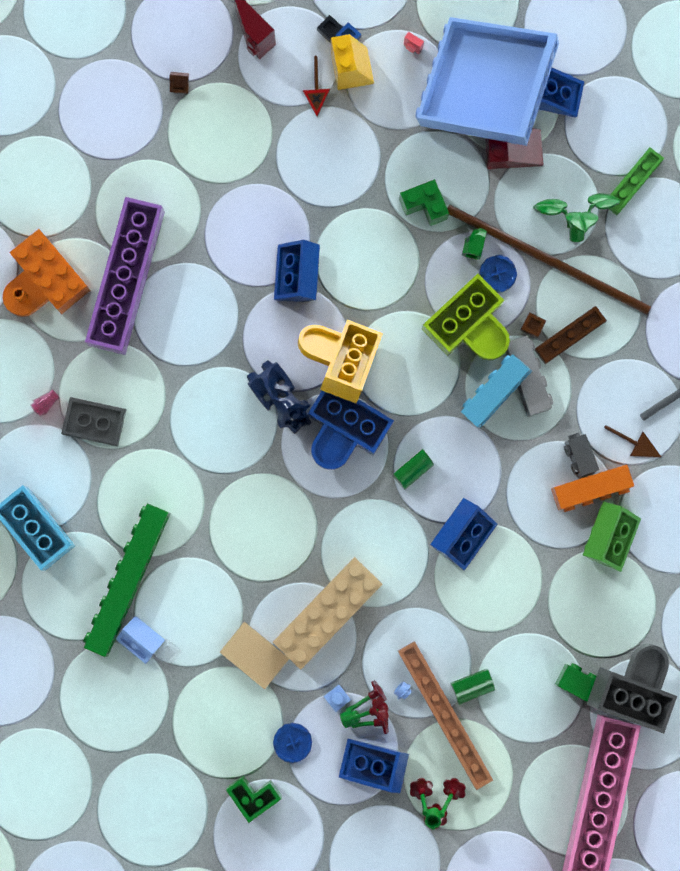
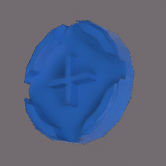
(498, 273)
(292, 742)

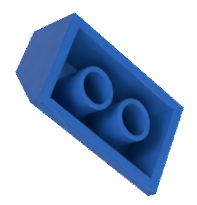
(297, 271)
(464, 533)

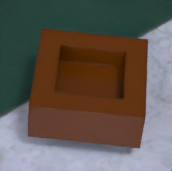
(179, 82)
(533, 325)

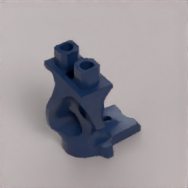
(288, 407)

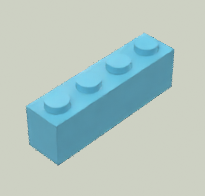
(496, 390)

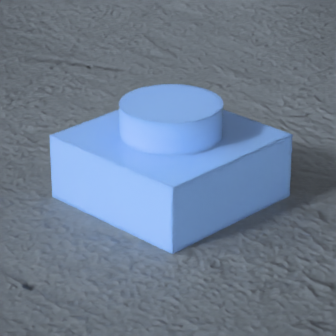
(337, 698)

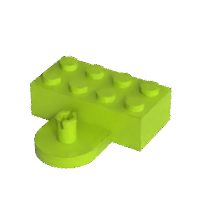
(470, 320)

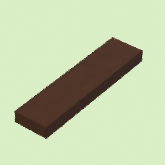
(570, 335)

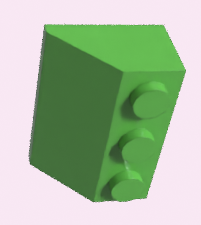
(612, 536)

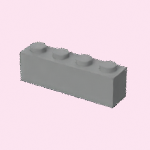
(533, 387)

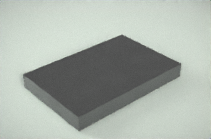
(93, 421)

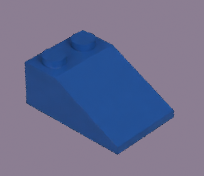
(562, 94)
(374, 766)

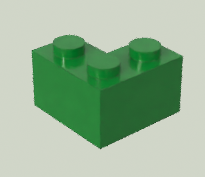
(425, 198)
(252, 802)

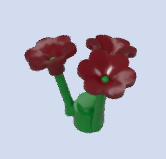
(379, 709)
(435, 815)

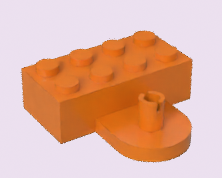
(44, 278)

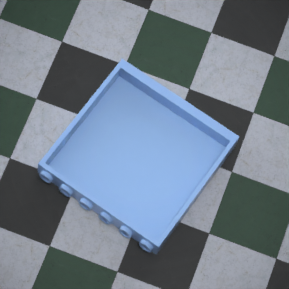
(487, 80)

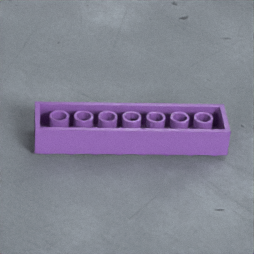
(125, 276)

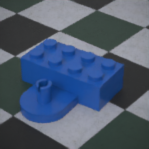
(344, 428)

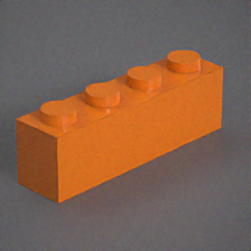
(592, 487)

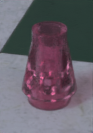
(43, 403)

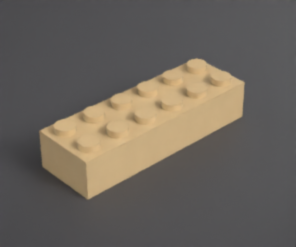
(327, 613)

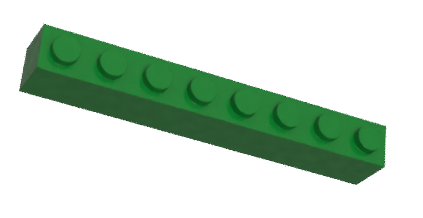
(126, 581)

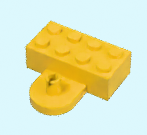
(345, 353)

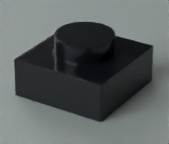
(329, 28)

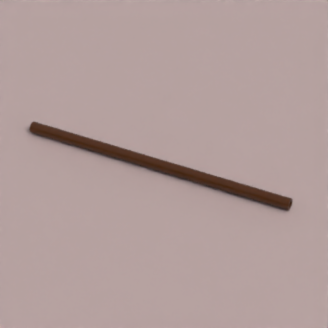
(549, 260)

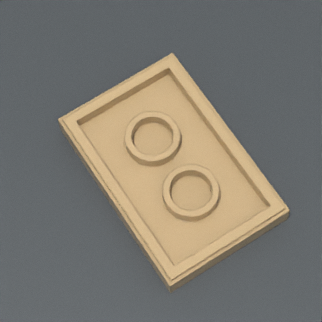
(254, 655)

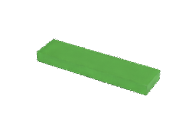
(636, 178)

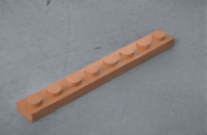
(445, 715)

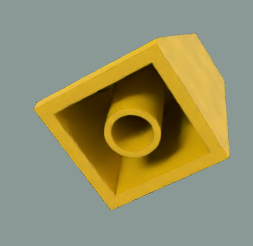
(350, 62)

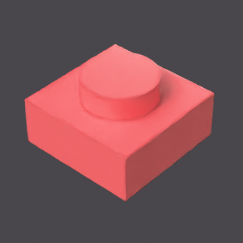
(413, 43)

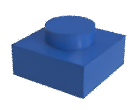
(349, 29)

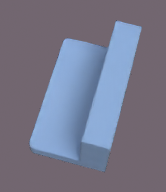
(140, 639)

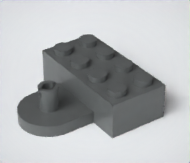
(637, 693)

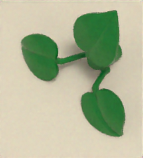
(577, 221)

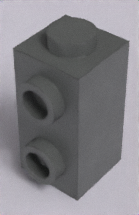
(581, 455)

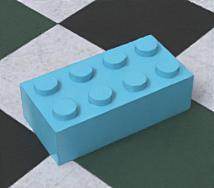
(34, 528)

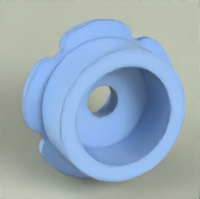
(403, 690)

